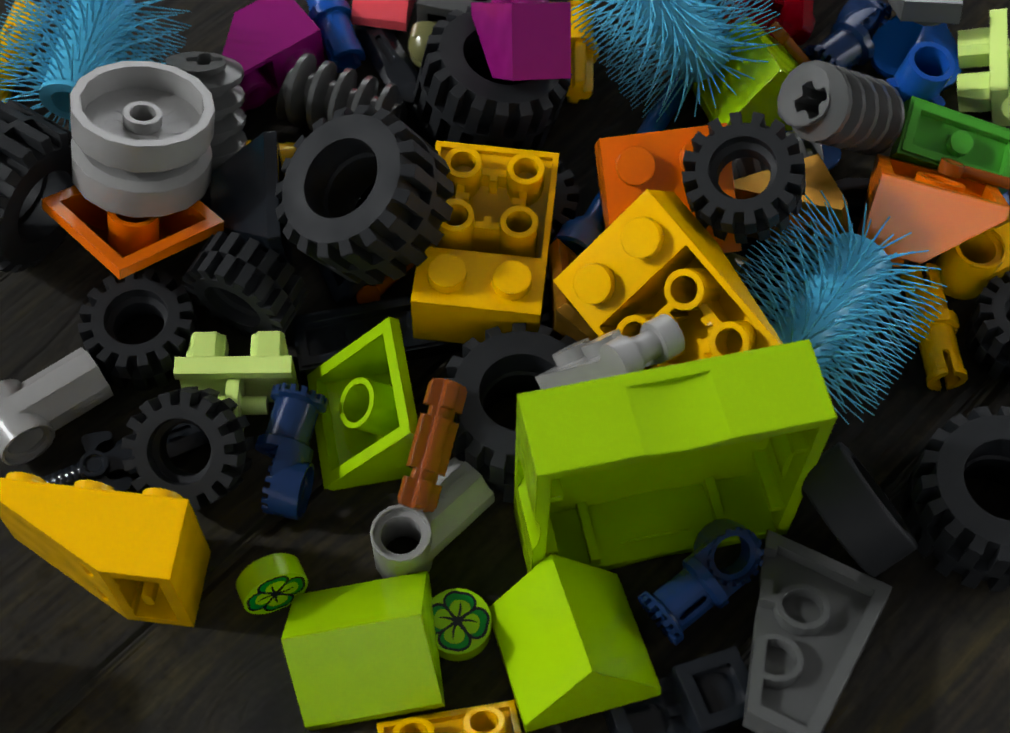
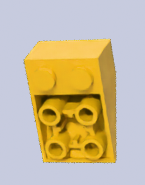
(493, 247)
(665, 263)
(123, 547)

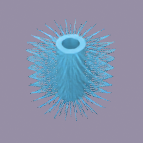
(685, 35)
(88, 39)
(837, 297)

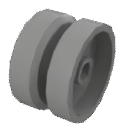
(141, 138)

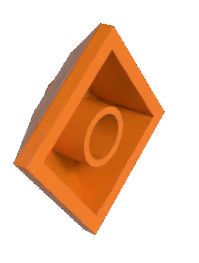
(930, 205)
(128, 242)

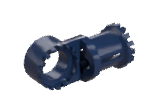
(851, 34)
(288, 445)
(700, 582)

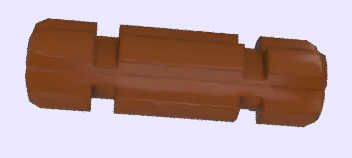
(432, 445)

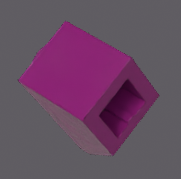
(525, 38)
(267, 43)

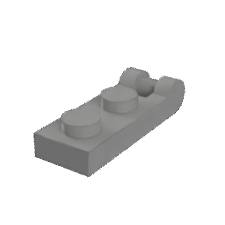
(615, 353)

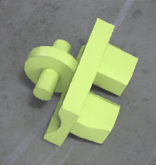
(984, 48)
(241, 378)

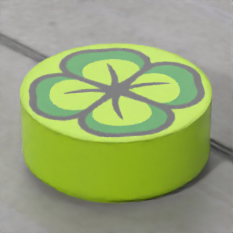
(271, 583)
(461, 624)

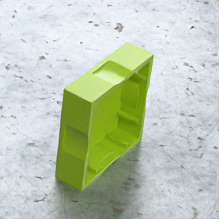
(657, 453)

